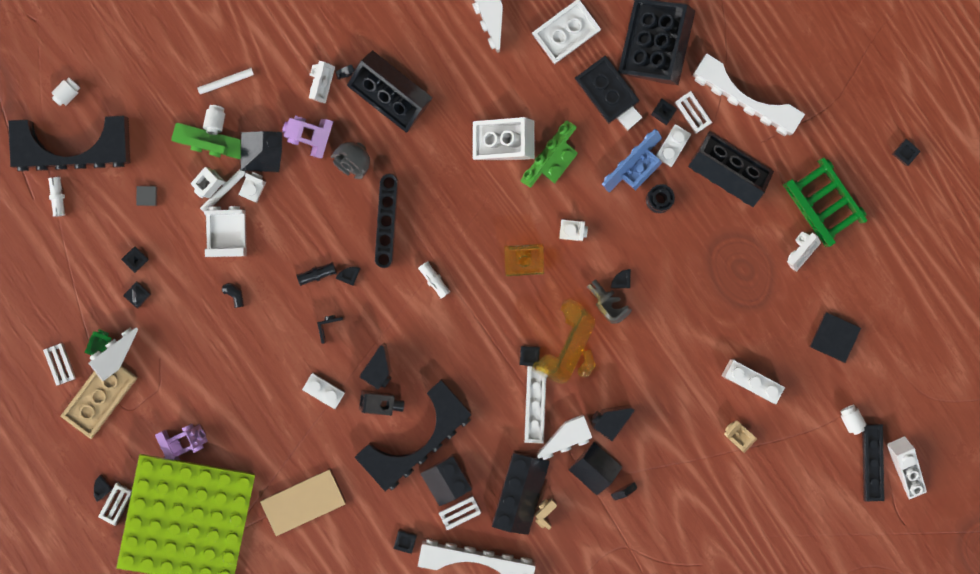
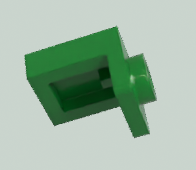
(97, 342)

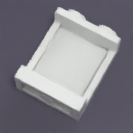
(225, 232)

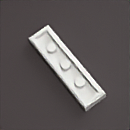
(535, 407)

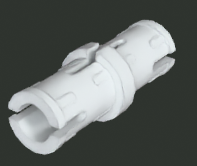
(56, 196)
(434, 279)

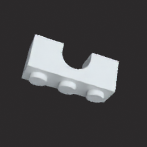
(753, 381)

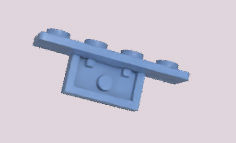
(637, 165)

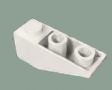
(491, 20)
(111, 359)
(569, 434)
(907, 467)

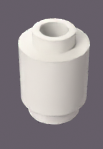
(65, 92)
(214, 120)
(853, 419)

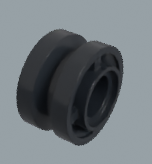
(668, 195)

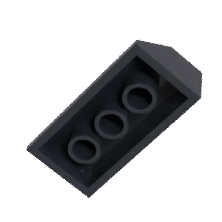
(389, 91)
(731, 169)
(520, 493)

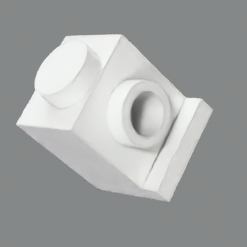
(206, 177)

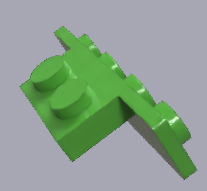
(199, 140)
(554, 157)

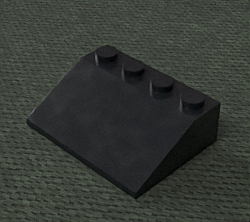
(657, 41)

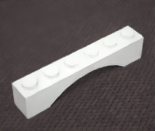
(713, 74)
(436, 556)

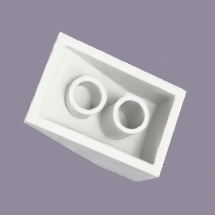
(504, 139)

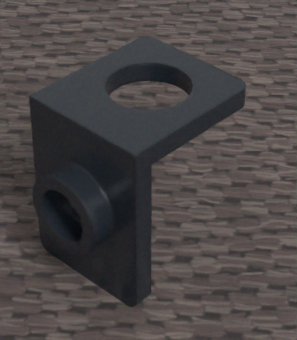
(328, 319)

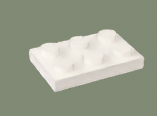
(566, 31)

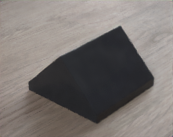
(595, 468)

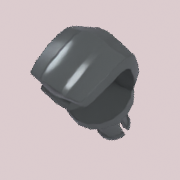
(605, 302)

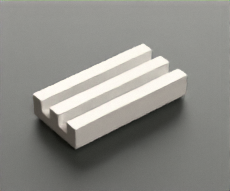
(678, 103)
(47, 352)
(108, 518)
(445, 519)

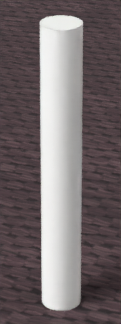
(225, 81)
(223, 190)

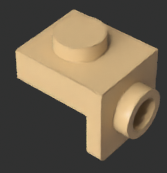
(739, 436)
(546, 508)

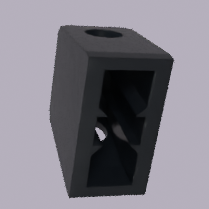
(371, 402)

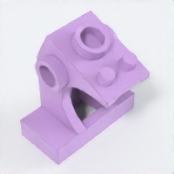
(293, 130)
(172, 447)

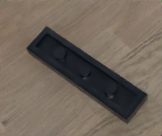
(873, 463)

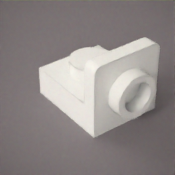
(252, 187)
(573, 230)

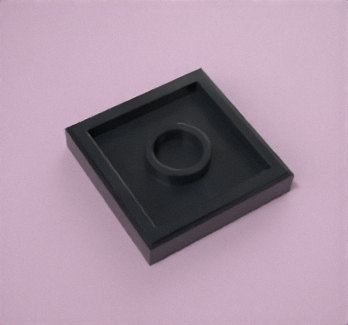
(835, 337)

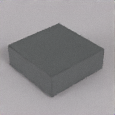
(146, 196)

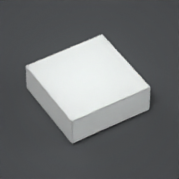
(629, 118)

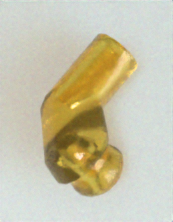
(588, 365)

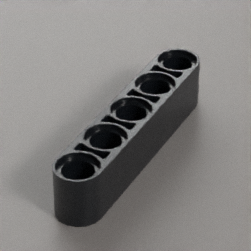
(382, 212)

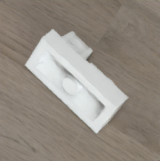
(321, 84)
(808, 245)

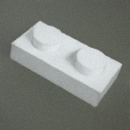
(673, 145)
(323, 391)

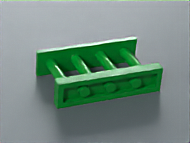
(816, 219)

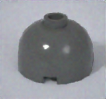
(352, 158)

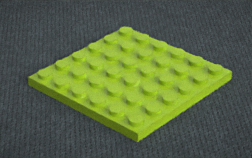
(184, 518)

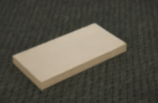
(97, 401)
(303, 502)

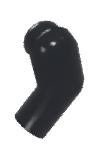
(235, 292)

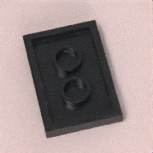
(607, 89)

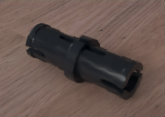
(316, 274)

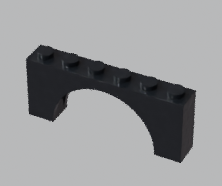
(28, 152)
(389, 468)

